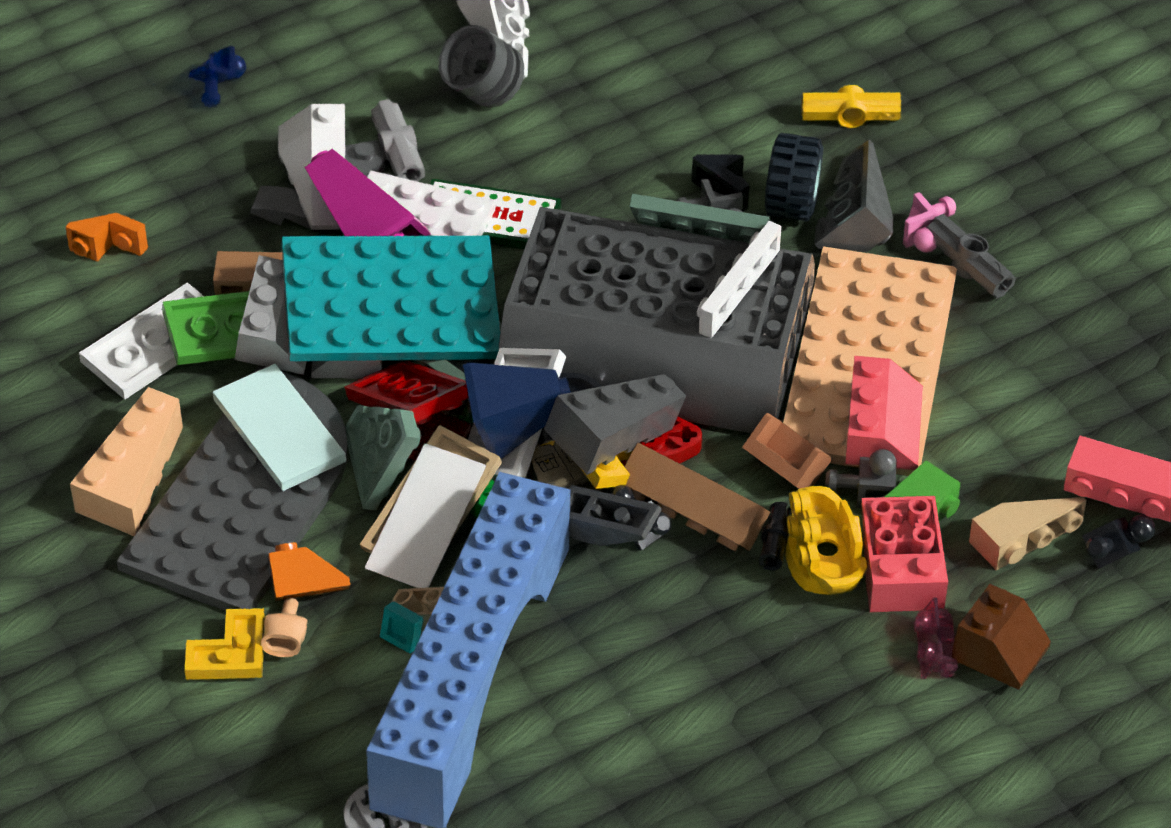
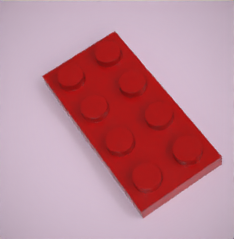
(409, 388)

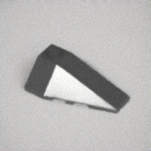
(859, 208)

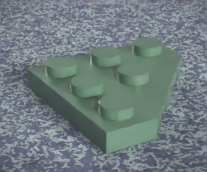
(378, 449)

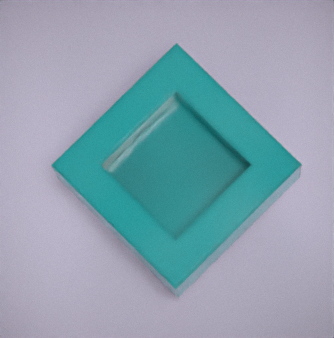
(401, 627)

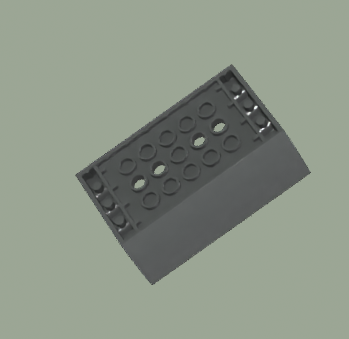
(651, 322)

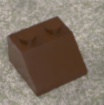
(1001, 637)

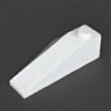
(501, 18)
(299, 140)

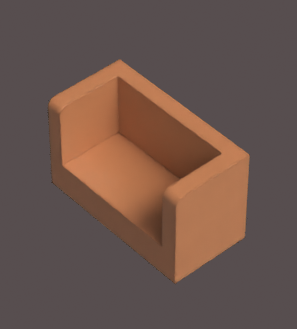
(787, 452)

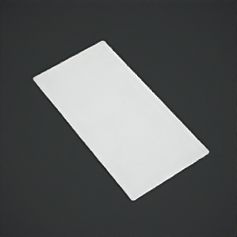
(425, 516)

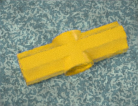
(851, 106)

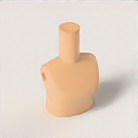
(284, 631)

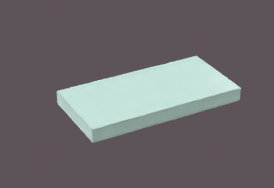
(279, 427)

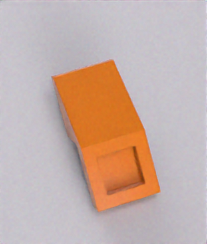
(96, 235)

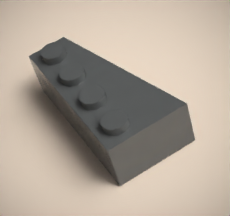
(612, 418)

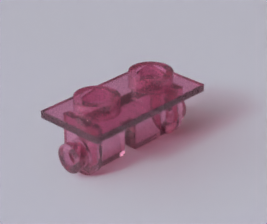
(933, 629)

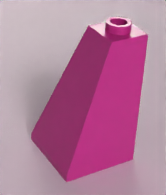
(358, 202)

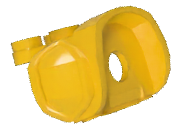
(820, 518)

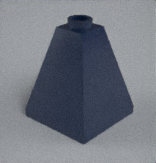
(510, 402)

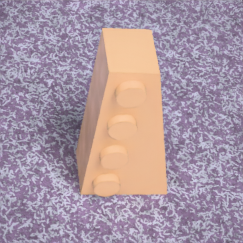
(128, 465)

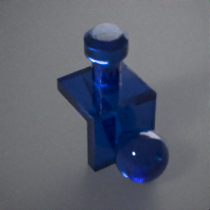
(216, 69)

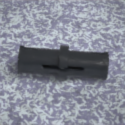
(775, 536)

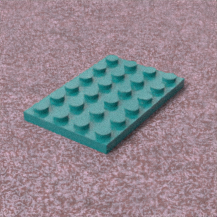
(390, 298)

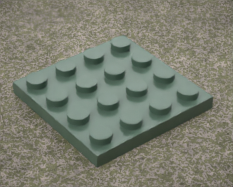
(696, 218)

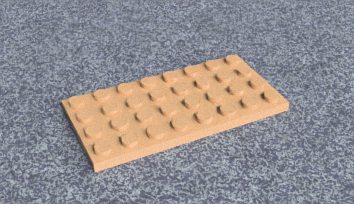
(869, 310)

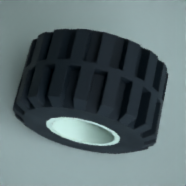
(793, 176)

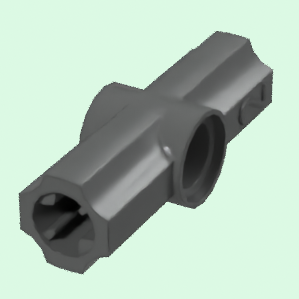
(971, 256)

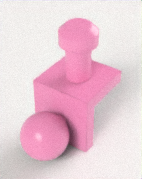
(920, 217)

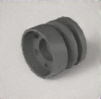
(481, 66)

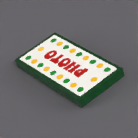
(513, 212)

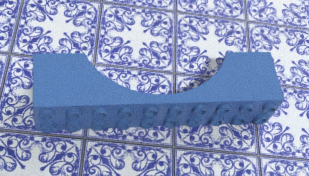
(434, 716)

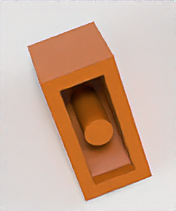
(303, 573)

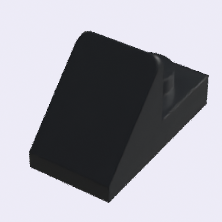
(723, 173)

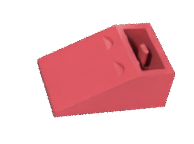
(903, 553)

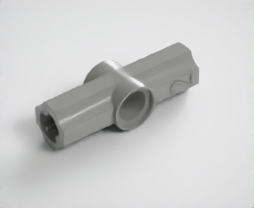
(397, 141)

